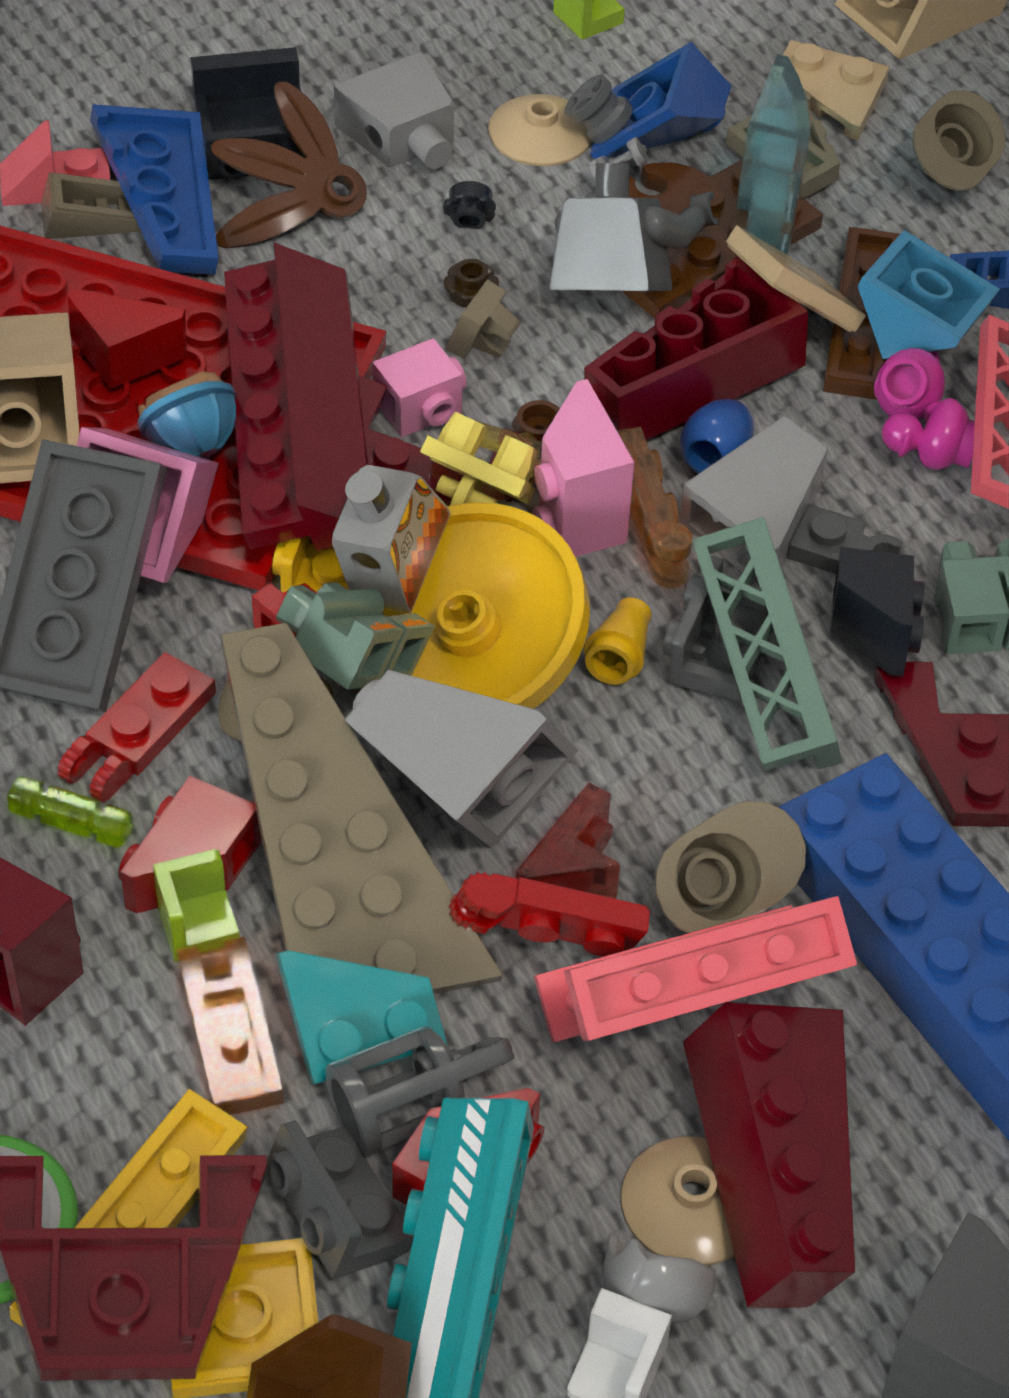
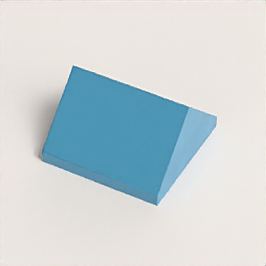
(921, 297)

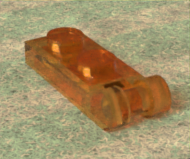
(656, 515)
(230, 1027)

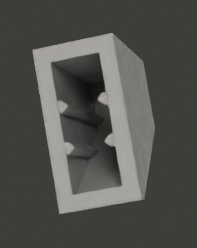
(764, 477)

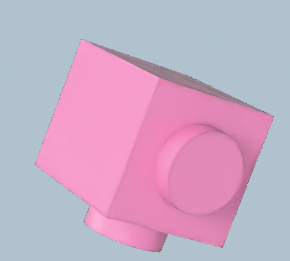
(421, 387)

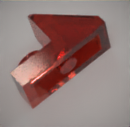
(574, 846)

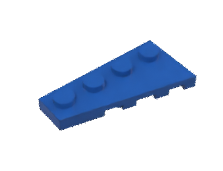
(164, 180)

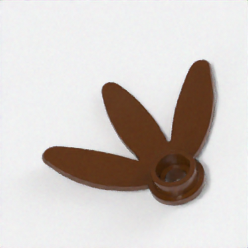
(308, 176)

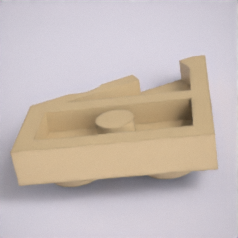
(839, 84)

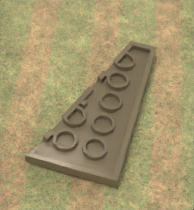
(334, 840)

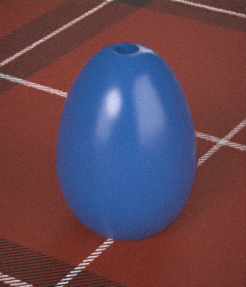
(715, 432)

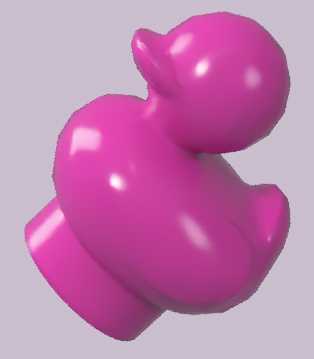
(909, 382)
(942, 442)

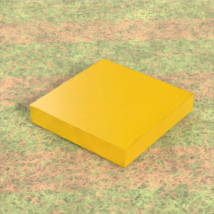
(262, 1308)

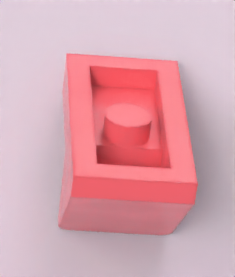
(27, 167)

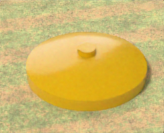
(502, 606)

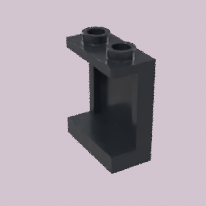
(239, 100)

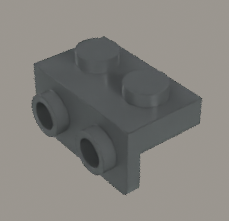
(697, 644)

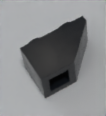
(878, 606)

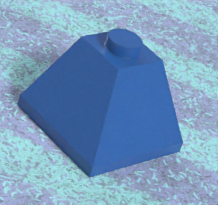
(669, 102)

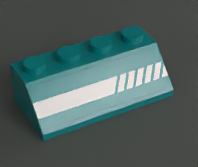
(459, 1242)

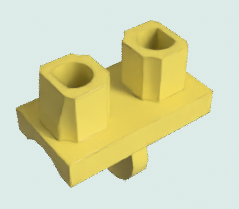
(456, 451)

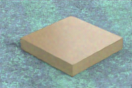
(795, 279)

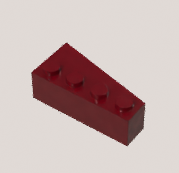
(709, 349)
(36, 943)
(778, 1145)

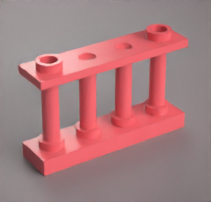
(695, 970)

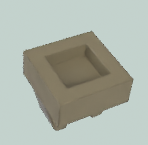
(484, 324)

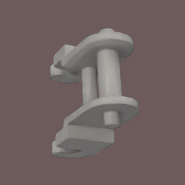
(636, 153)

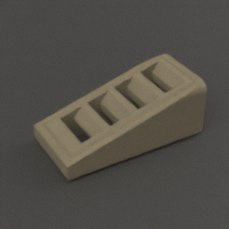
(80, 207)

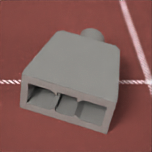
(398, 112)

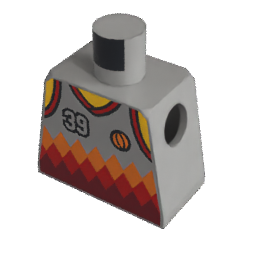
(389, 534)

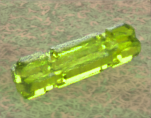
(70, 811)

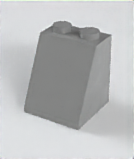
(462, 748)

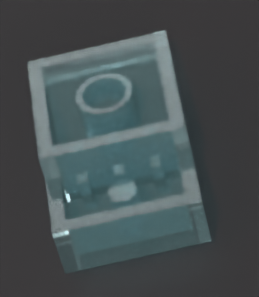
(775, 157)

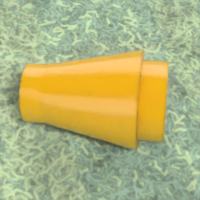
(619, 644)

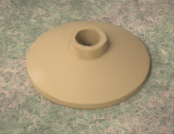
(537, 131)
(667, 1216)

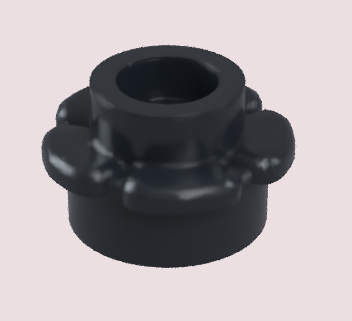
(470, 204)

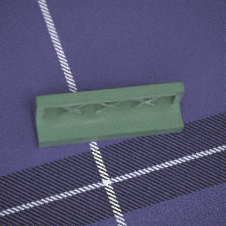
(791, 647)

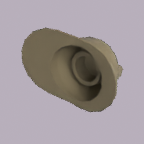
(959, 140)
(730, 866)

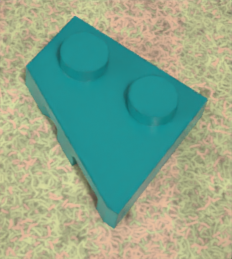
(352, 1007)

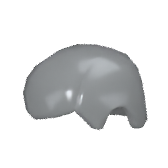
(659, 1281)

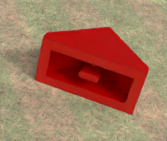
(125, 334)

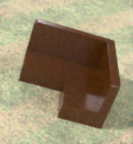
(334, 1361)

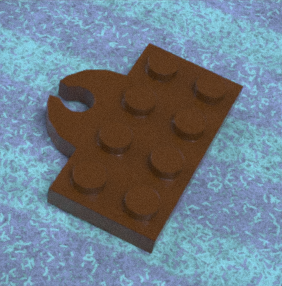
(708, 251)

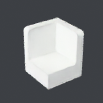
(621, 1349)

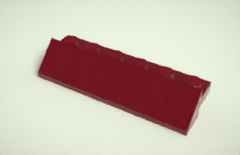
(295, 396)

